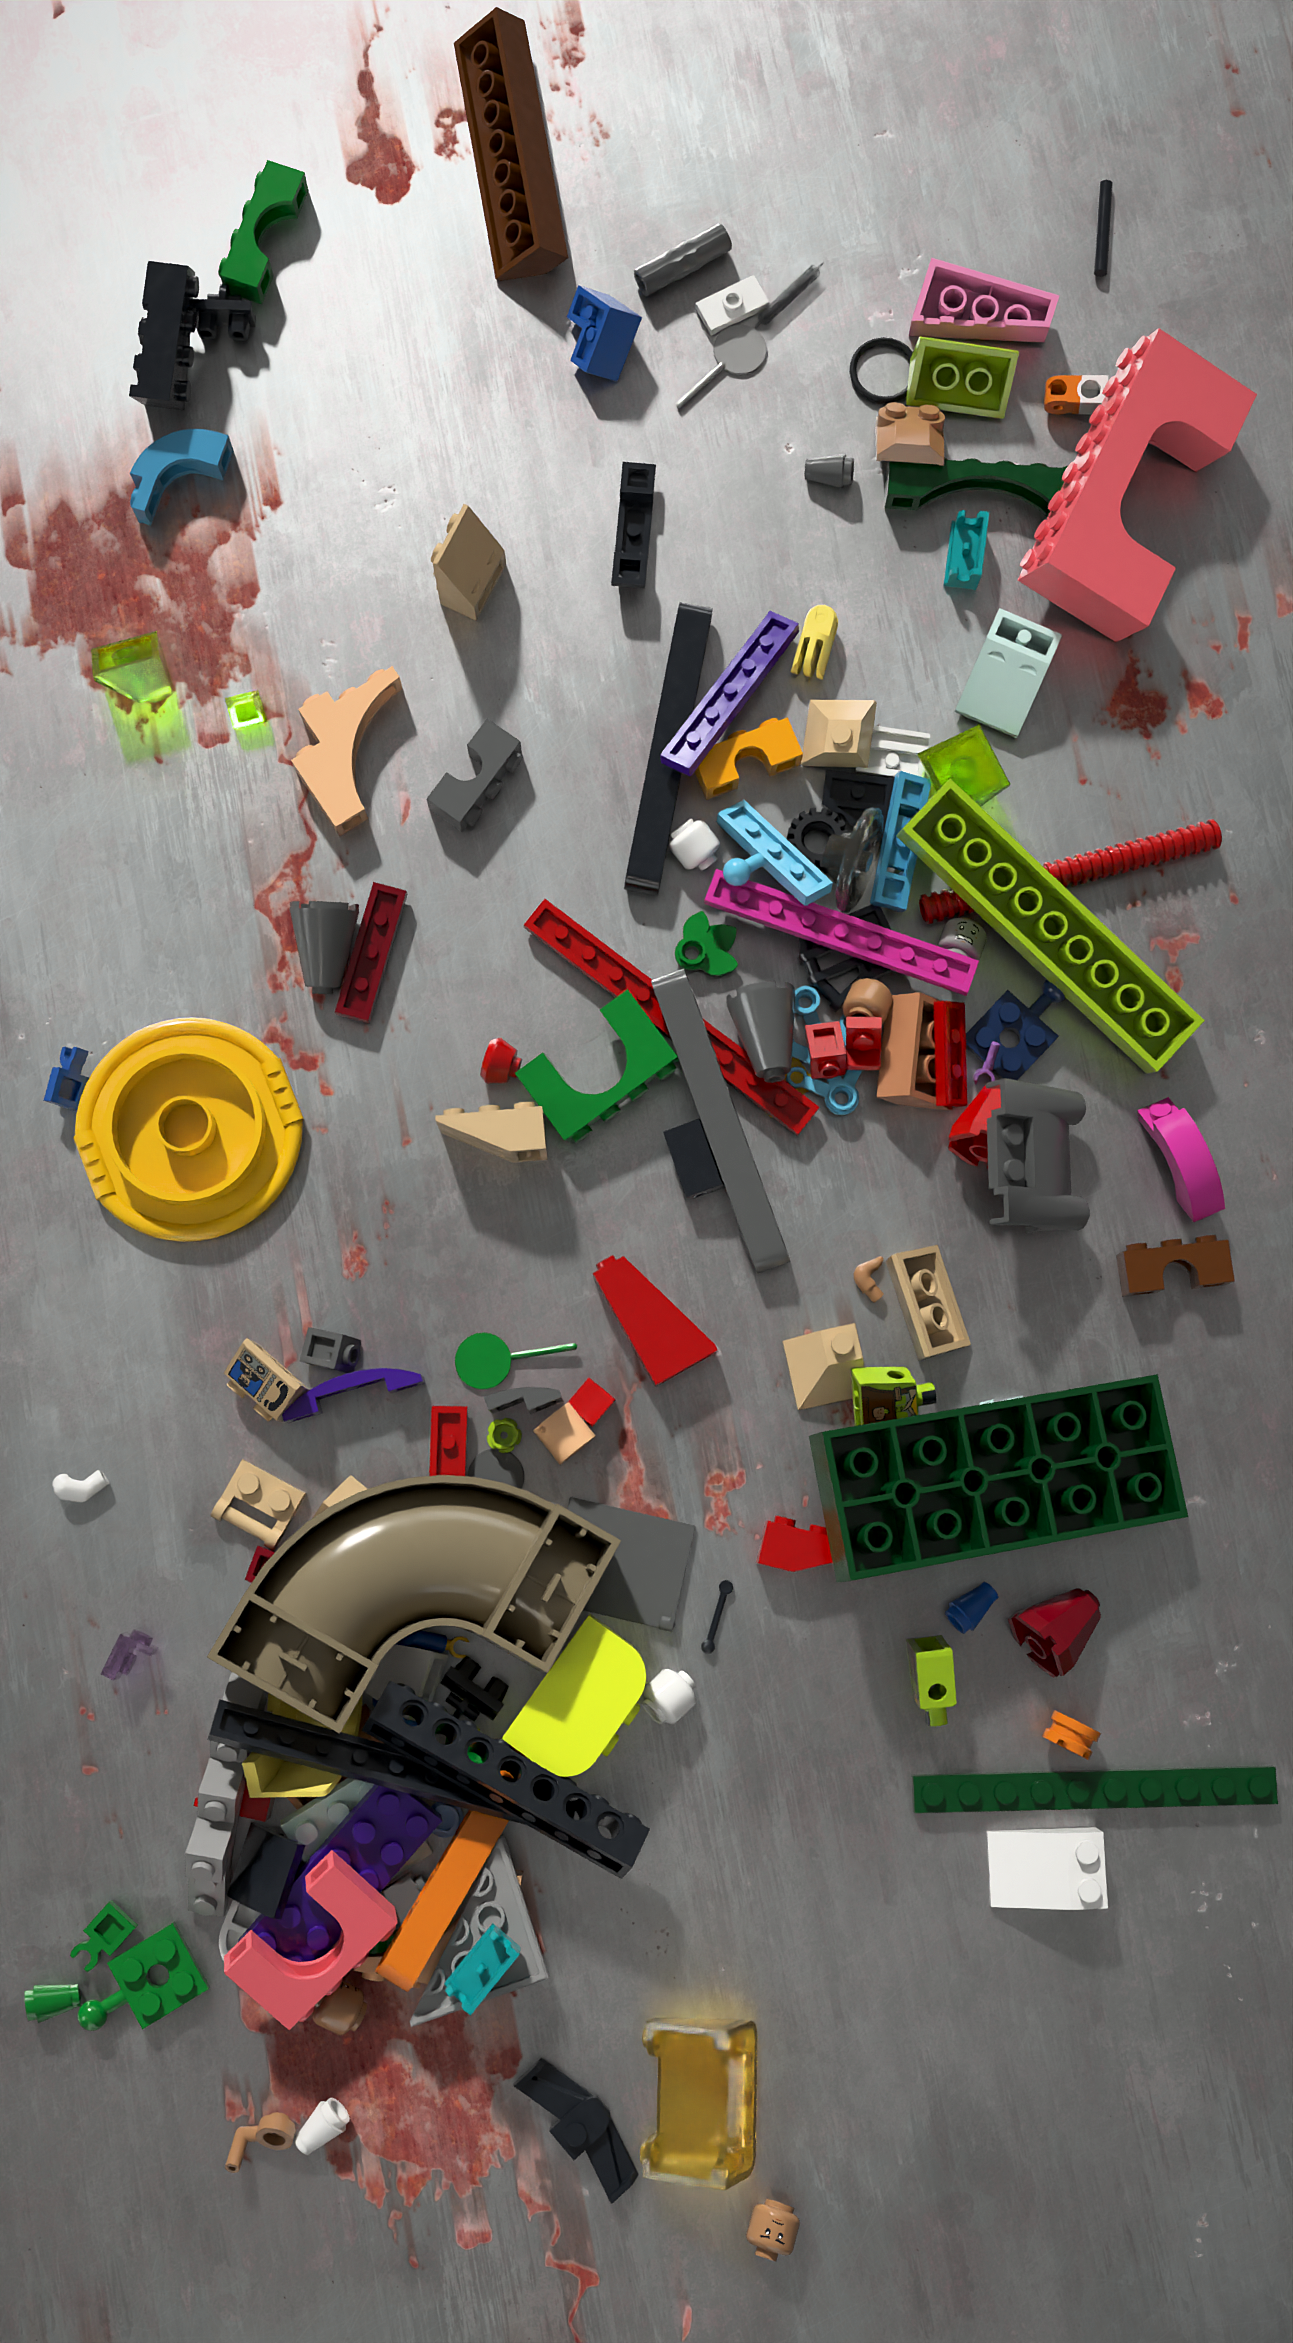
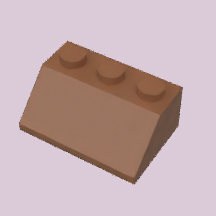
(909, 1053)

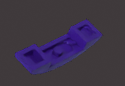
(309, 1403)

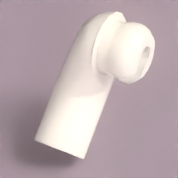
(79, 1491)

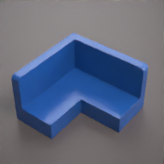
(605, 332)

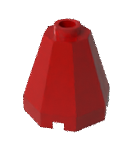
(969, 1131)

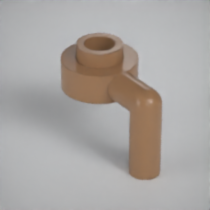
(274, 2132)

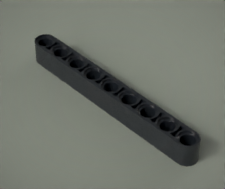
(661, 781)

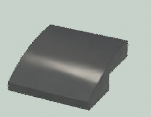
(534, 1397)

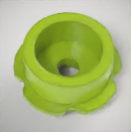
(506, 1425)

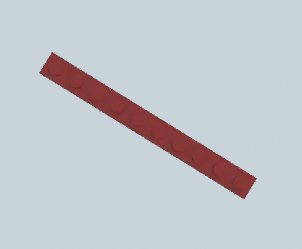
(617, 975)

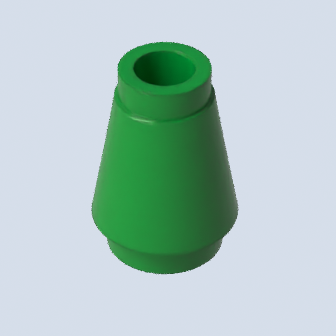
(50, 2001)

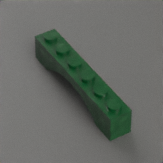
(916, 484)

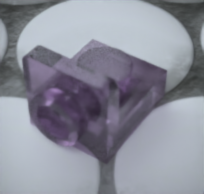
(122, 1657)

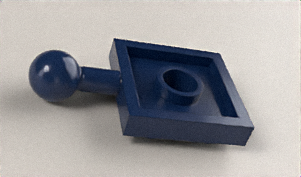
(1013, 1015)

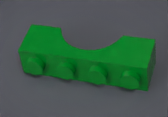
(276, 198)

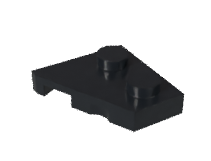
(853, 793)

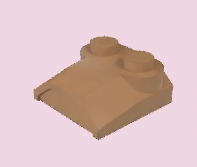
(910, 434)

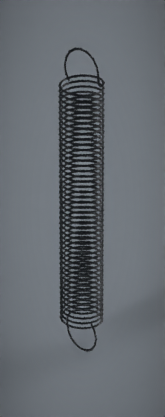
(789, 296)

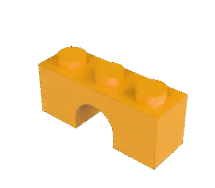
(771, 743)

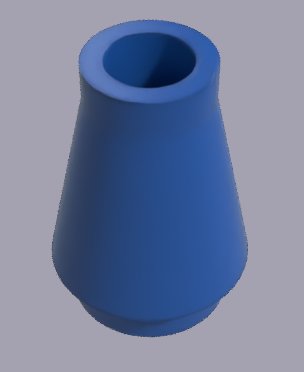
(971, 1607)

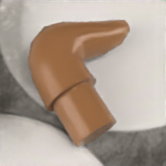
(863, 1278)

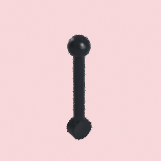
(725, 1588)

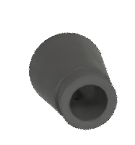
(830, 470)

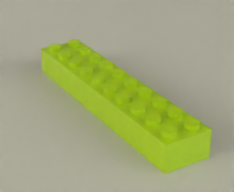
(1050, 927)

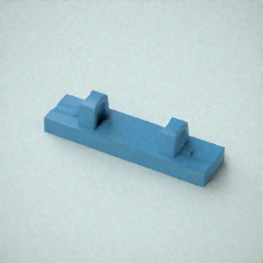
(907, 798)

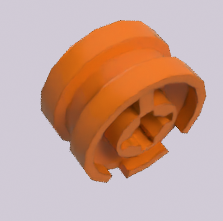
(1071, 1735)

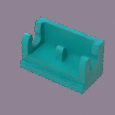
(966, 550)
(482, 1968)

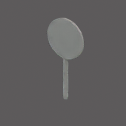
(737, 350)

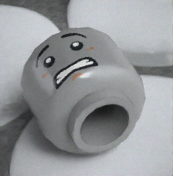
(963, 937)

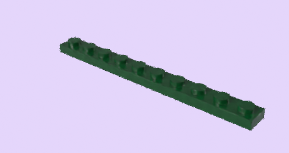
(1094, 1789)

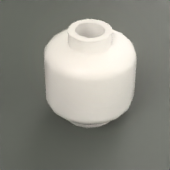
(694, 844)
(669, 1696)

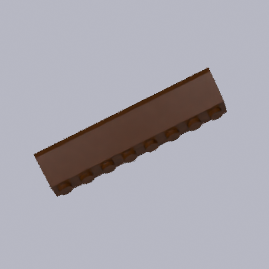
(510, 147)

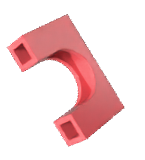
(294, 1988)

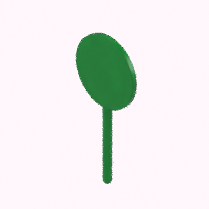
(486, 1360)

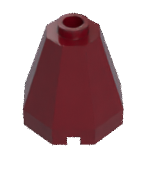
(1057, 1629)

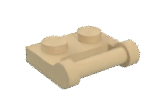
(264, 1493)

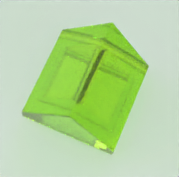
(246, 709)

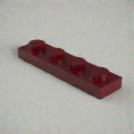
(371, 952)

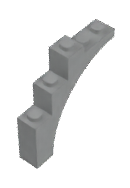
(219, 1806)

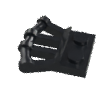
(818, 978)

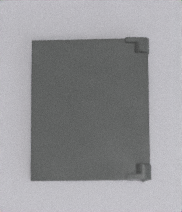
(646, 1569)

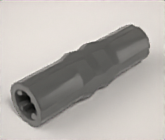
(683, 259)

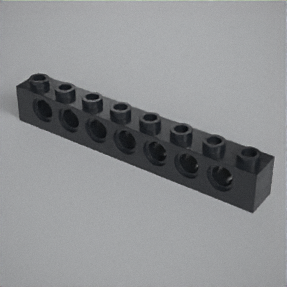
(516, 1797)

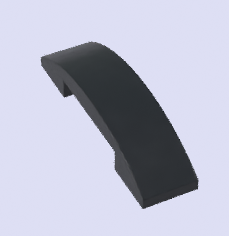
(634, 525)

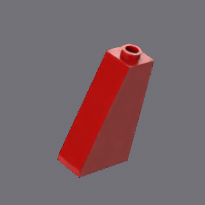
(654, 1326)

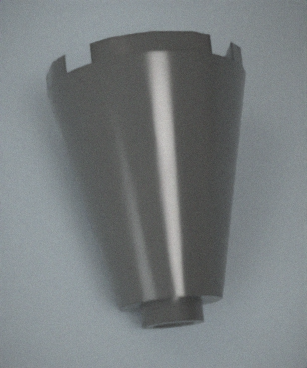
(323, 941)
(765, 1026)

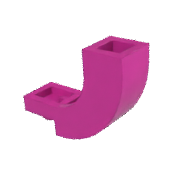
(1188, 1156)

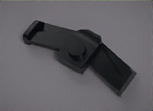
(581, 2126)

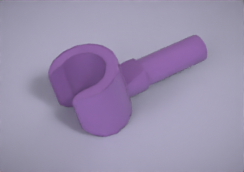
(988, 1064)

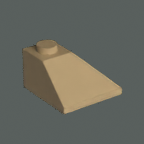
(839, 733)
(822, 1365)

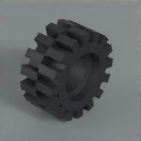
(814, 821)

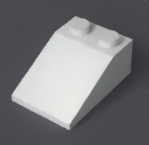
(1047, 1868)

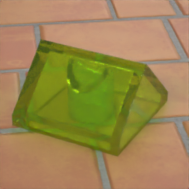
(968, 762)

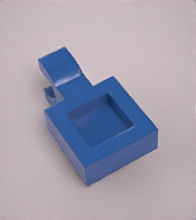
(67, 1083)

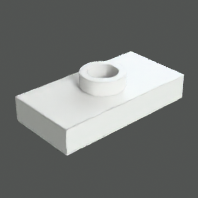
(732, 305)

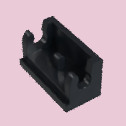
(694, 1159)

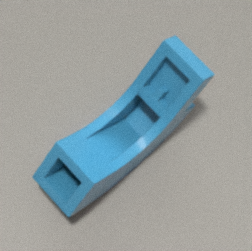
(174, 456)

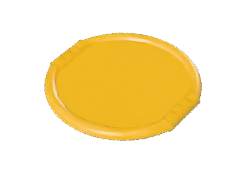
(188, 1129)

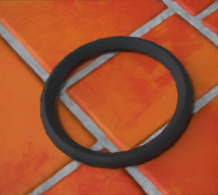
(853, 364)

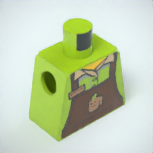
(887, 1394)
(932, 1664)

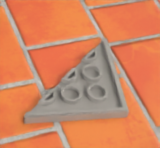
(496, 1901)

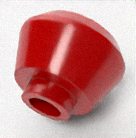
(499, 1062)

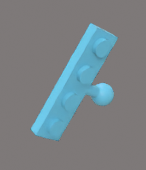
(771, 851)

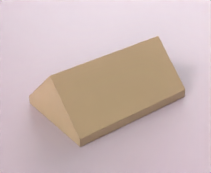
(927, 1302)

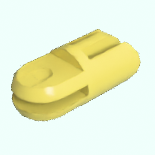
(818, 636)

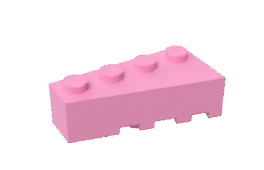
(980, 306)

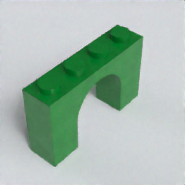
(574, 1111)

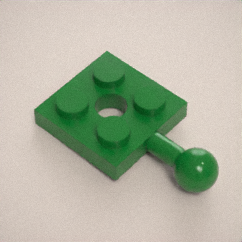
(148, 2000)

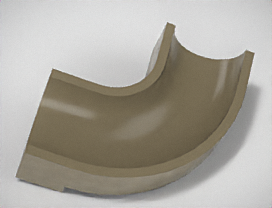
(407, 1562)

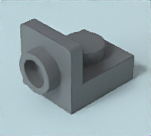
(330, 1350)

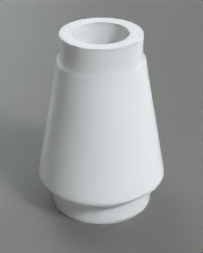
(323, 2125)

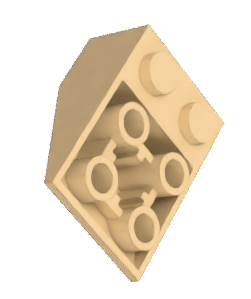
(467, 564)
(506, 1133)

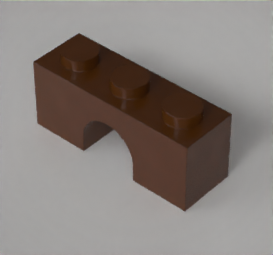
(1205, 1261)

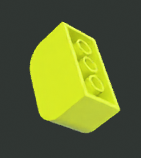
(581, 1702)

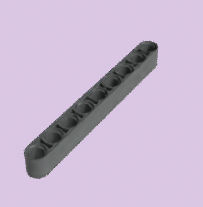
(720, 1121)

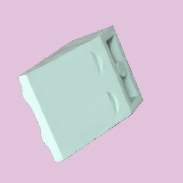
(1008, 673)

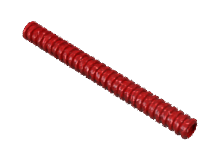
(1098, 864)

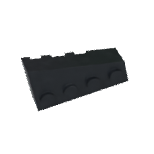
(166, 336)

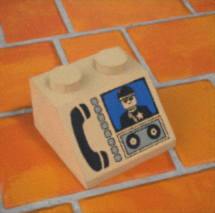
(264, 1380)

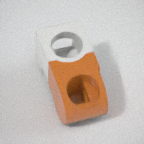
(1074, 393)

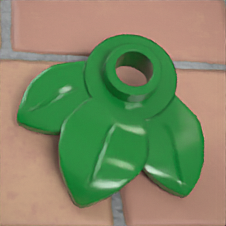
(710, 943)

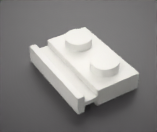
(895, 751)

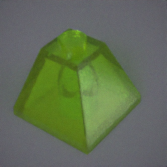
(133, 668)

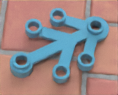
(800, 1052)

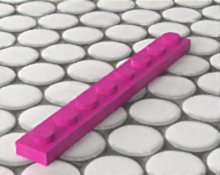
(843, 933)

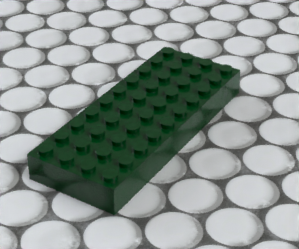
(996, 1477)

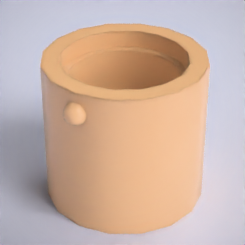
(564, 1433)

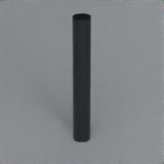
(1103, 228)

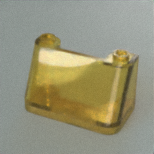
(702, 2101)

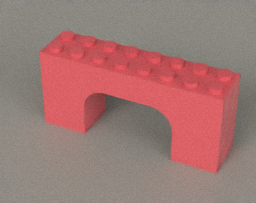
(1082, 549)

